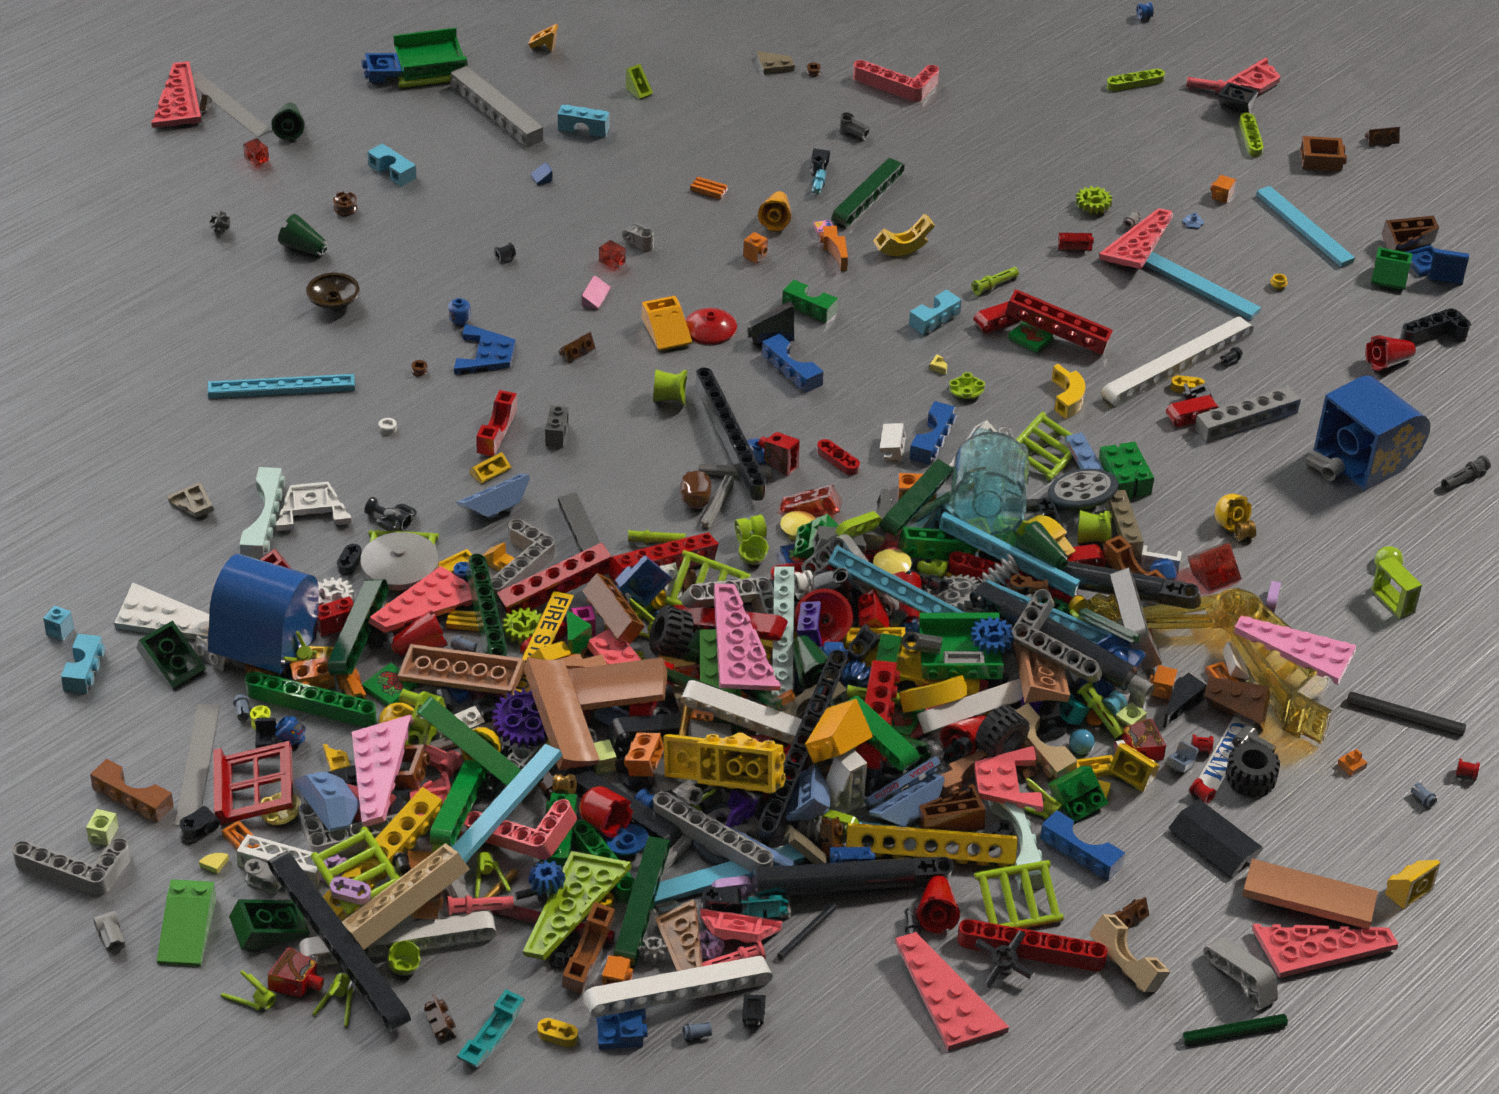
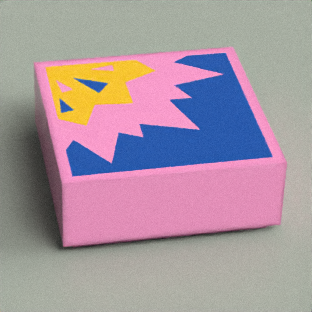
(818, 226)

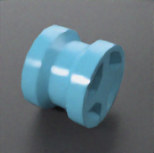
(1115, 702)

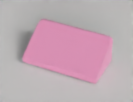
(595, 293)

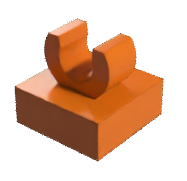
(1352, 762)

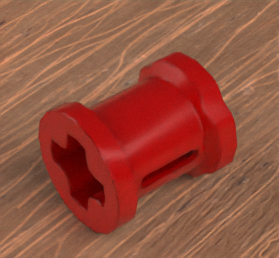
(1203, 743)
(1467, 769)
(1202, 791)

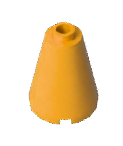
(775, 212)

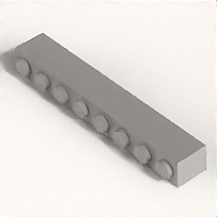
(497, 106)

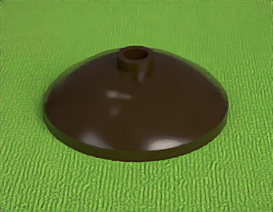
(332, 290)

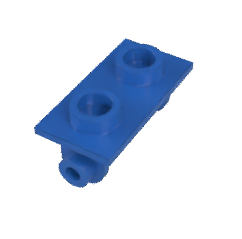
(850, 854)

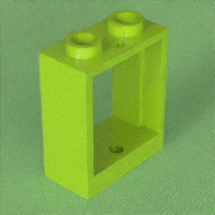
(1400, 603)

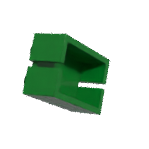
(1127, 466)

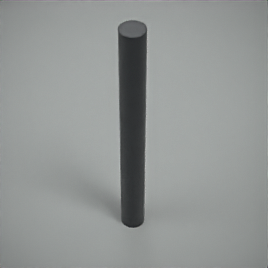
(807, 931)

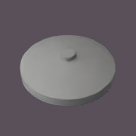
(399, 559)

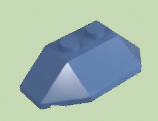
(497, 497)
(809, 797)
(329, 799)
(904, 806)

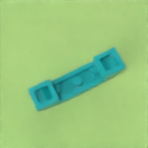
(494, 1029)

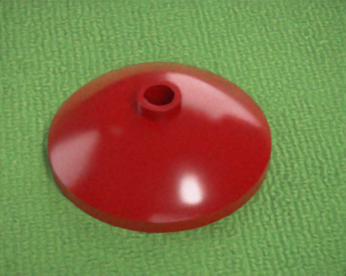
(711, 326)
(833, 607)

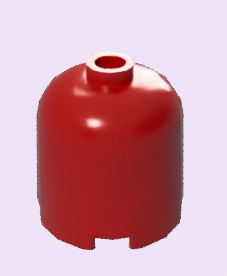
(605, 810)

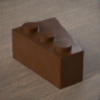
(1409, 233)
(1239, 699)
(956, 813)

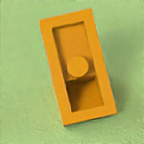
(546, 36)
(497, 557)

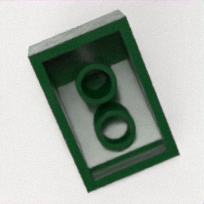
(170, 655)
(266, 923)

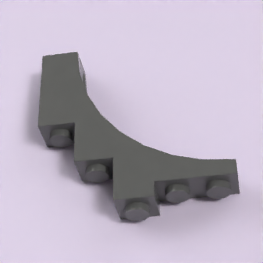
(870, 540)

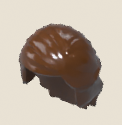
(695, 489)

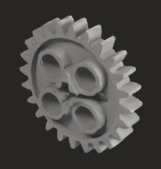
(957, 592)

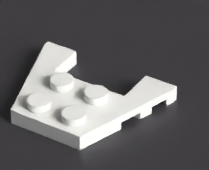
(311, 499)

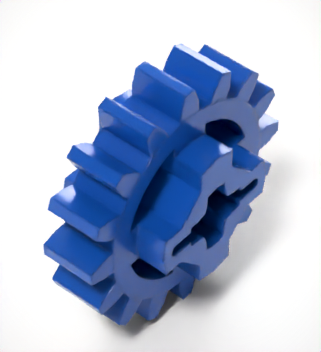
(992, 635)

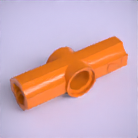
(351, 684)

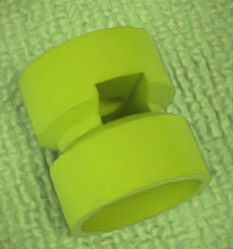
(754, 526)

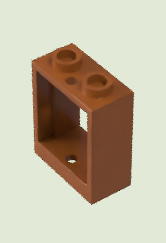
(1322, 161)
(420, 760)

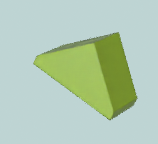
(637, 82)

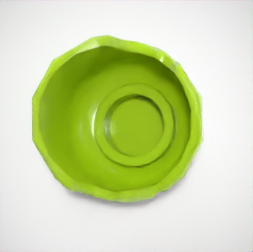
(753, 550)
(1387, 552)
(935, 567)
(404, 958)

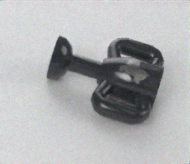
(397, 517)

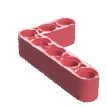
(895, 83)
(536, 842)

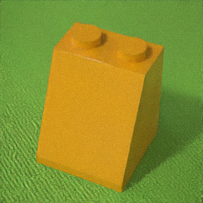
(838, 731)

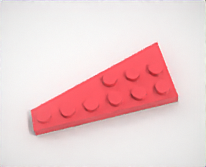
(178, 100)
(1317, 947)
(952, 1004)

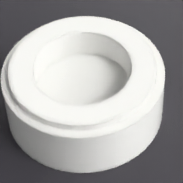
(387, 426)

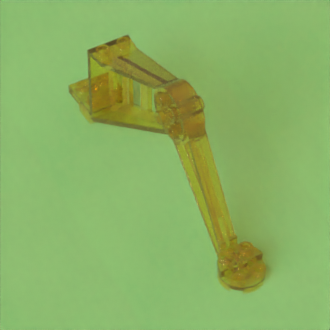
(1294, 709)

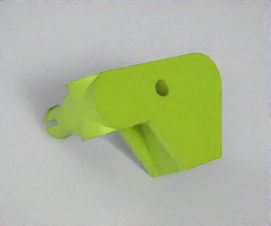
(420, 728)

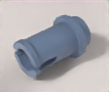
(459, 643)
(241, 703)
(1428, 799)
(696, 1030)

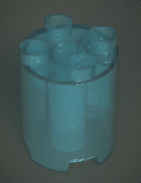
(990, 482)

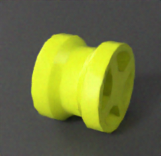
(259, 712)

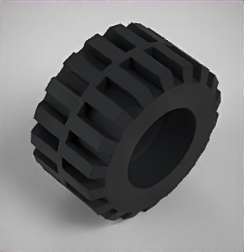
(671, 632)
(1002, 731)
(1252, 769)

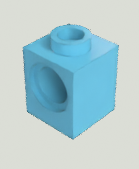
(58, 623)

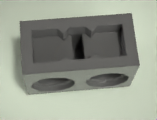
(556, 426)

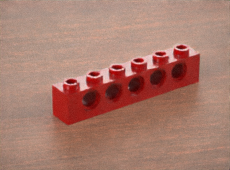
(1058, 321)
(666, 553)
(559, 578)
(879, 697)

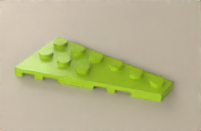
(586, 882)

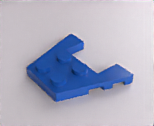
(493, 352)

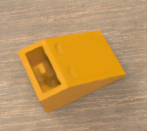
(666, 323)

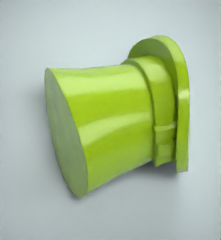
(669, 386)
(1094, 527)

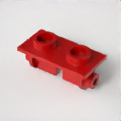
(1075, 241)

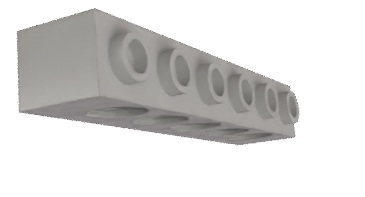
(1247, 413)

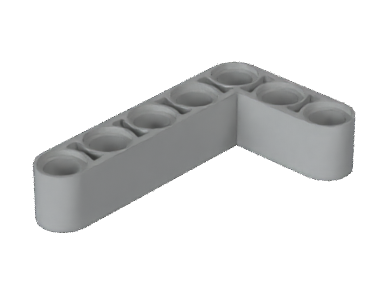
(537, 553)
(820, 563)
(754, 590)
(1134, 617)
(1051, 644)
(319, 839)
(82, 876)

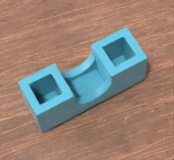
(596, 120)
(401, 170)
(927, 319)
(87, 654)

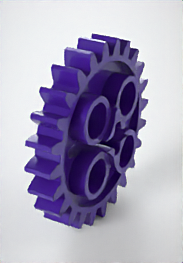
(524, 719)

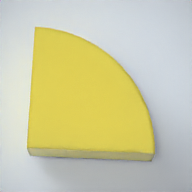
(938, 365)
(214, 862)

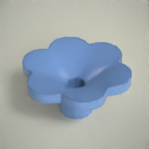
(1193, 221)

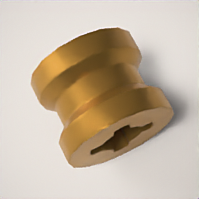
(1245, 530)
(564, 784)

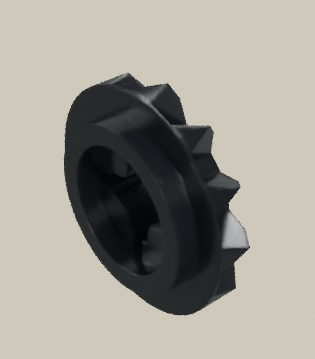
(560, 959)

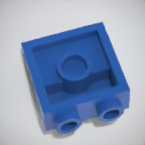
(380, 65)
(643, 581)
(622, 1030)

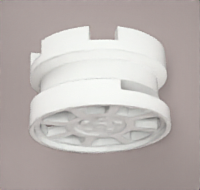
(803, 583)

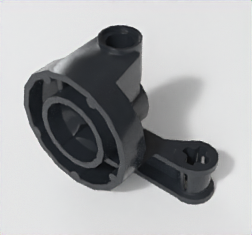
(842, 582)

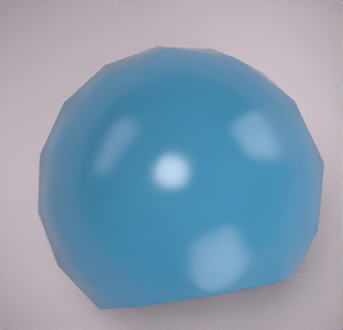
(1081, 742)

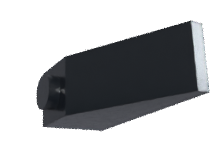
(1186, 694)

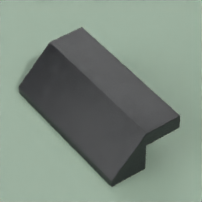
(1215, 837)

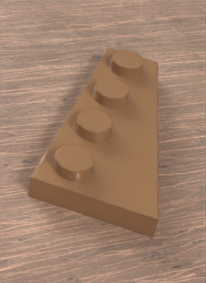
(682, 935)

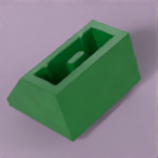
(1391, 268)
(805, 533)
(1078, 792)

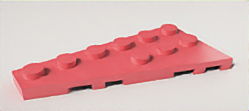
(1138, 243)
(436, 592)

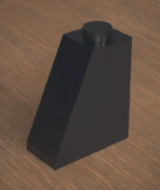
(773, 323)

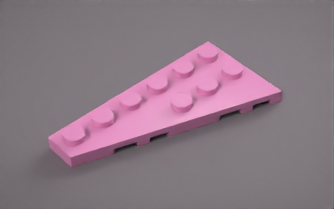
(739, 649)
(1305, 649)
(377, 762)

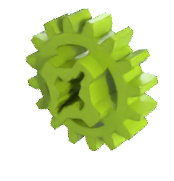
(1094, 199)
(521, 624)

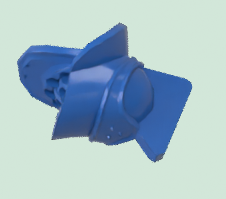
(1122, 649)

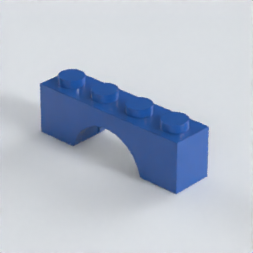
(805, 375)
(926, 446)
(1101, 859)

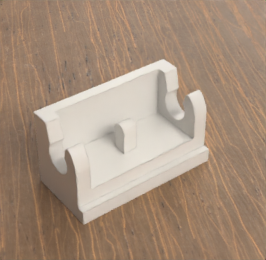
(893, 441)
(1148, 558)

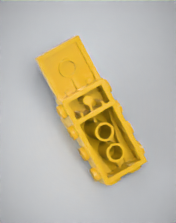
(726, 761)

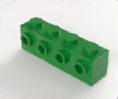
(931, 543)
(564, 849)

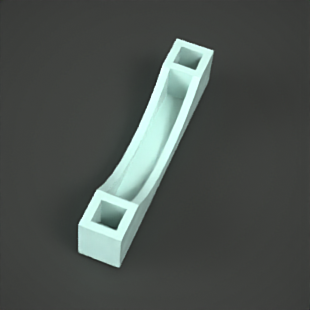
(256, 538)
(1027, 840)

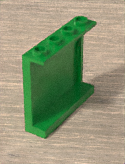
(429, 53)
(956, 635)

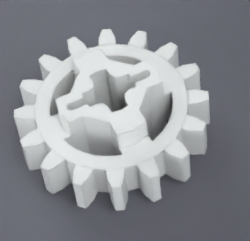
(334, 590)

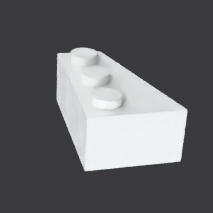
(847, 782)

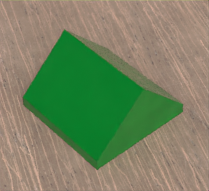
(578, 633)

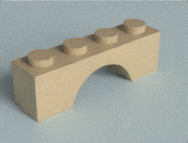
(1054, 760)
(1147, 973)

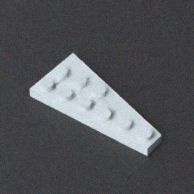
(149, 610)

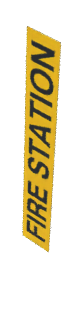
(546, 629)

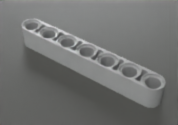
(712, 833)

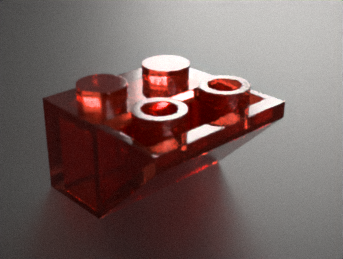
(1215, 566)

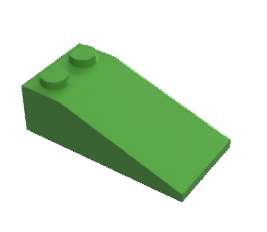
(186, 922)

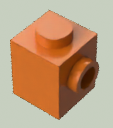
(1223, 188)
(755, 247)
(1163, 681)
(616, 970)

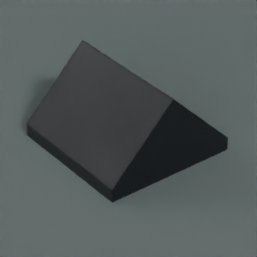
(1237, 97)

